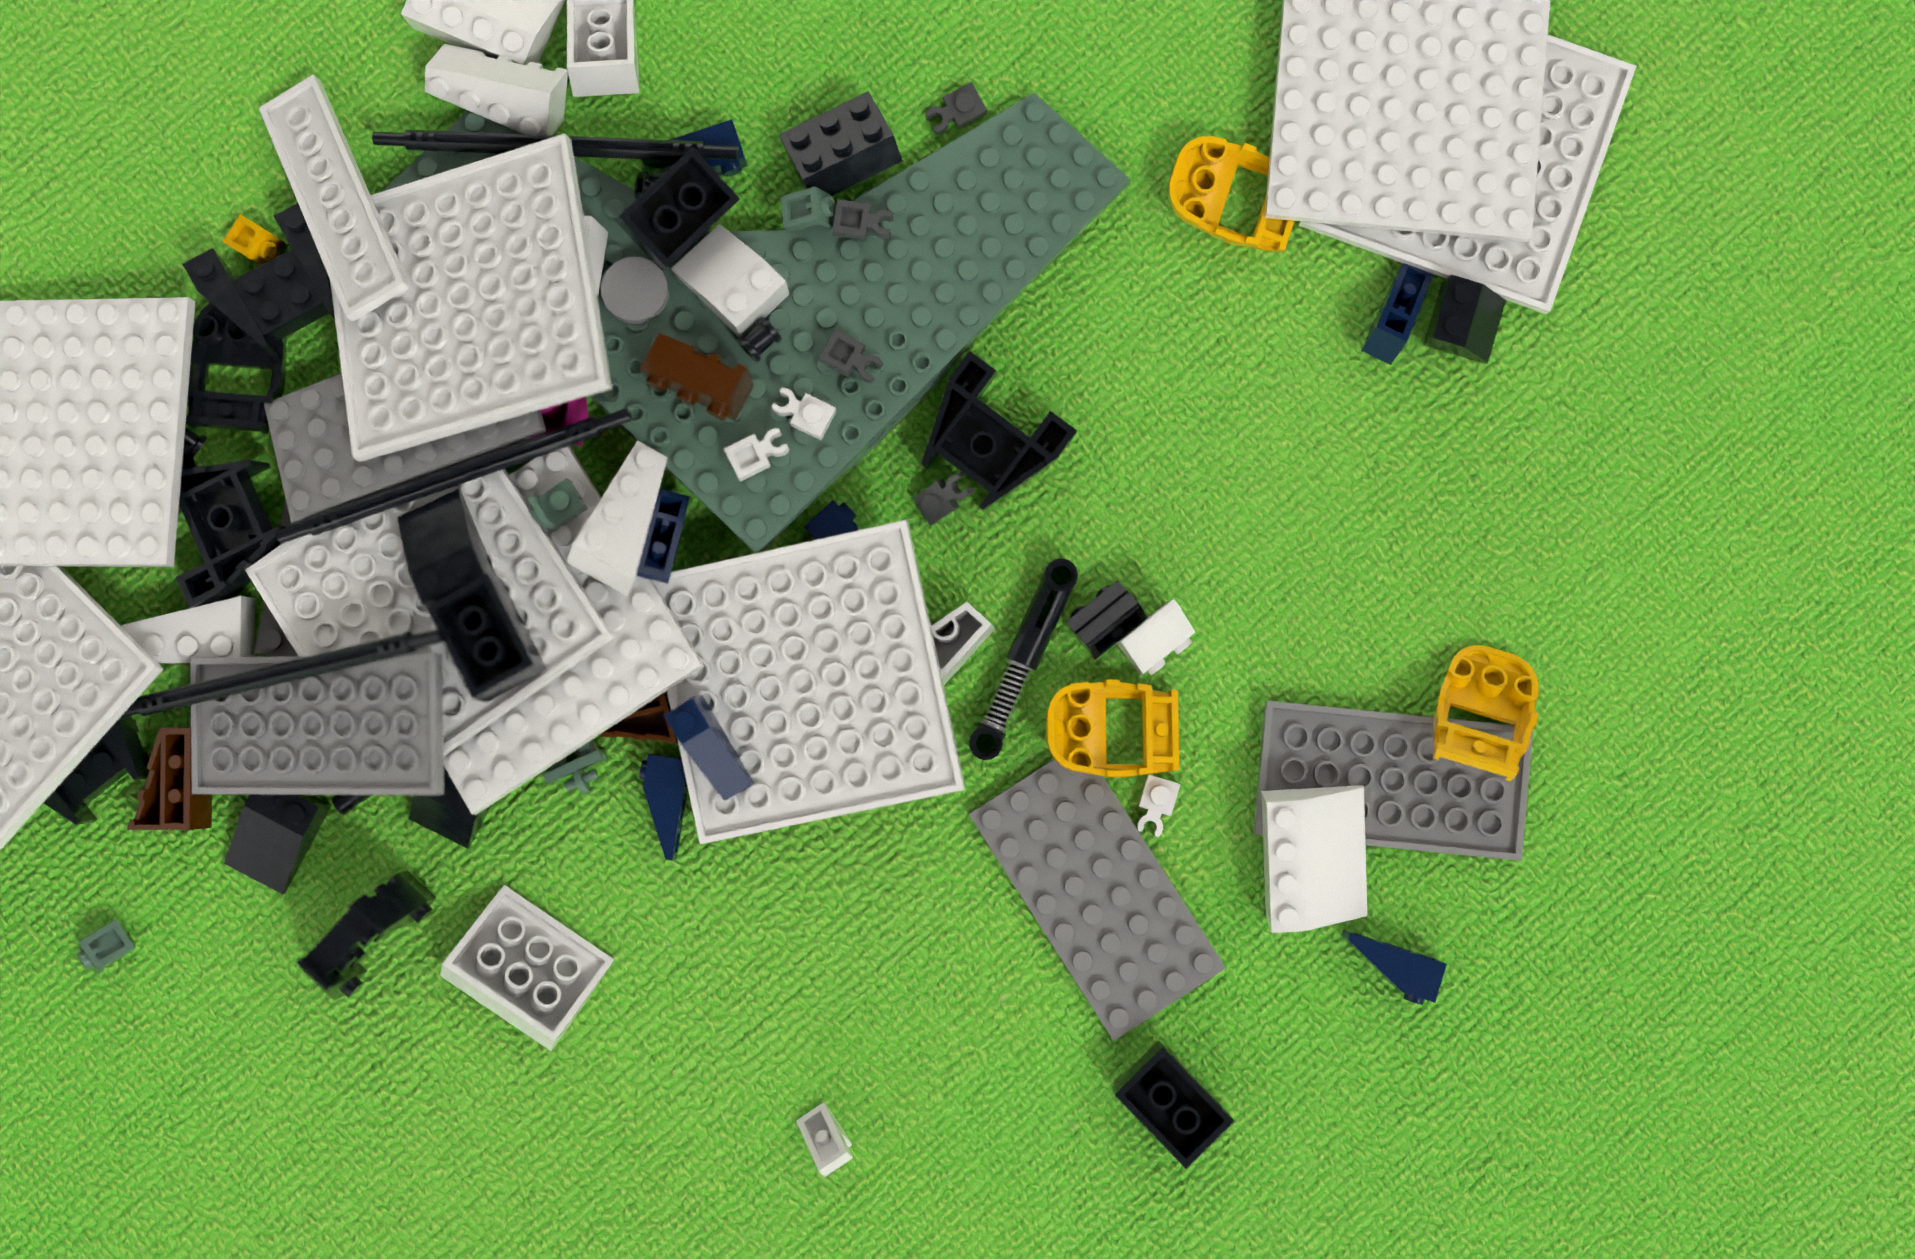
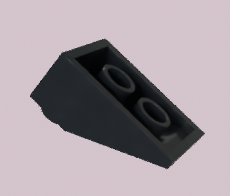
(442, 547)
(275, 836)

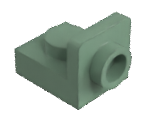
(807, 209)
(557, 505)
(104, 947)

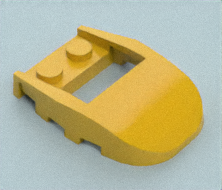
(1201, 188)
(1494, 687)
(1079, 728)

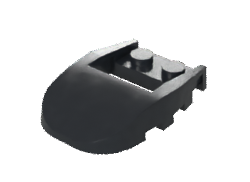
(222, 344)

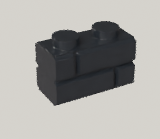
(1106, 619)

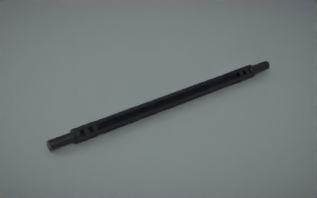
(582, 146)
(454, 475)
(284, 672)

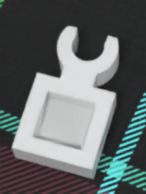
(809, 414)
(750, 456)
(1158, 798)

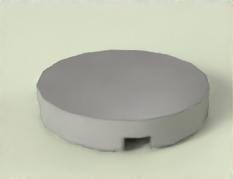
(634, 290)

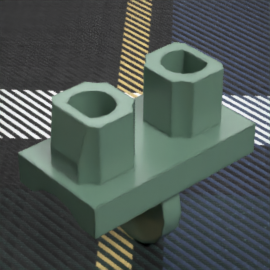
(587, 756)

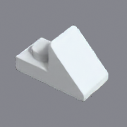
(825, 1139)

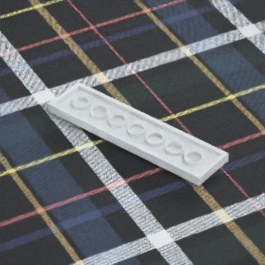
(334, 198)

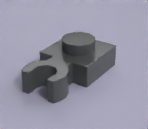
(961, 106)
(855, 220)
(845, 354)
(939, 498)

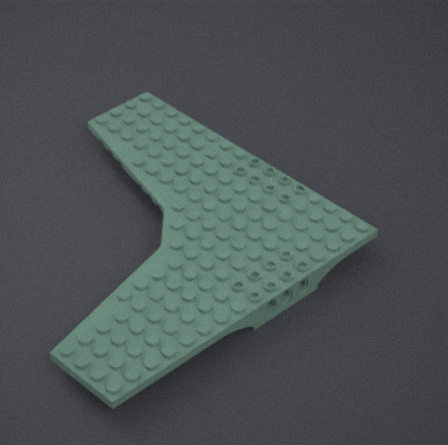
(961, 247)

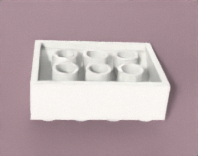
(491, 26)
(1314, 857)
(526, 967)

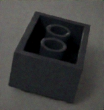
(841, 146)
(677, 209)
(486, 638)
(1172, 1104)

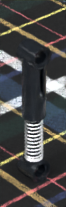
(1025, 655)

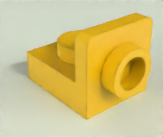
(253, 241)

